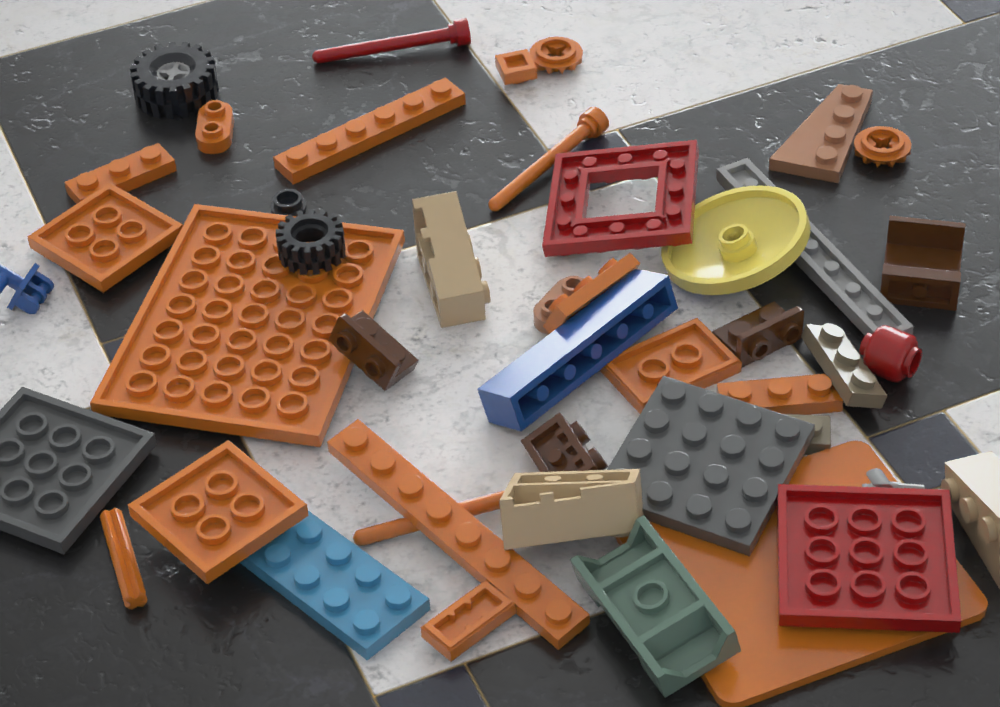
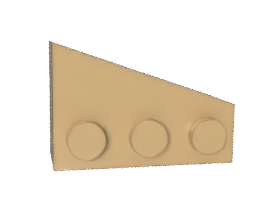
(976, 503)
(569, 506)

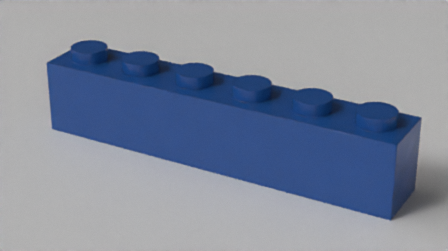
(577, 349)

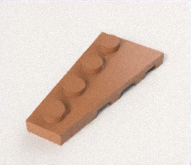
(826, 137)

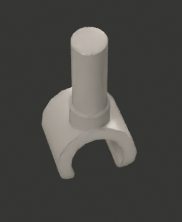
(879, 479)

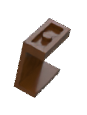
(923, 262)

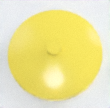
(739, 241)

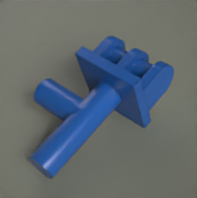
(29, 290)

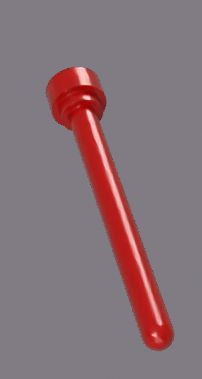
(455, 33)

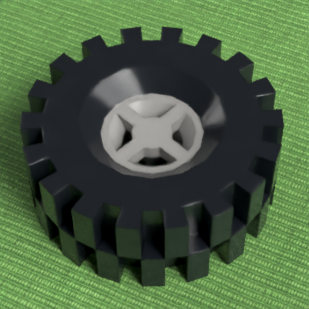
(174, 80)

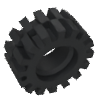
(322, 229)

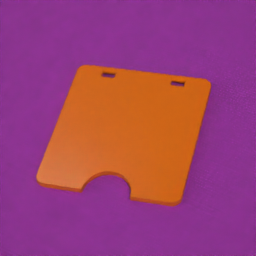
(746, 594)

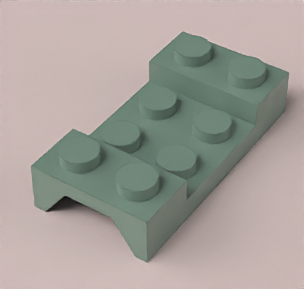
(658, 608)

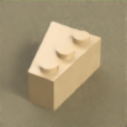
(449, 260)

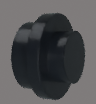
(288, 202)

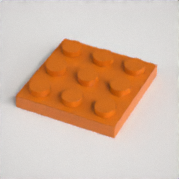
(105, 237)
(218, 511)

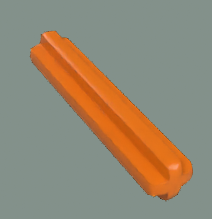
(123, 558)

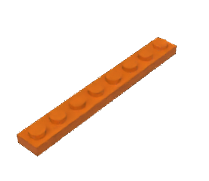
(458, 533)

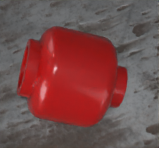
(891, 353)

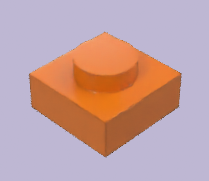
(516, 67)

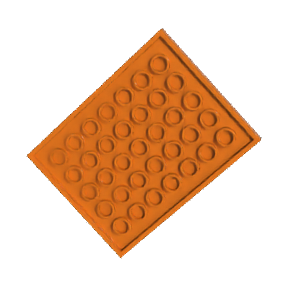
(238, 337)

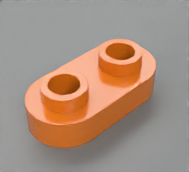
(214, 127)

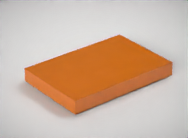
(682, 353)

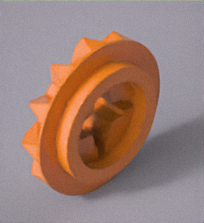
(556, 54)
(873, 142)

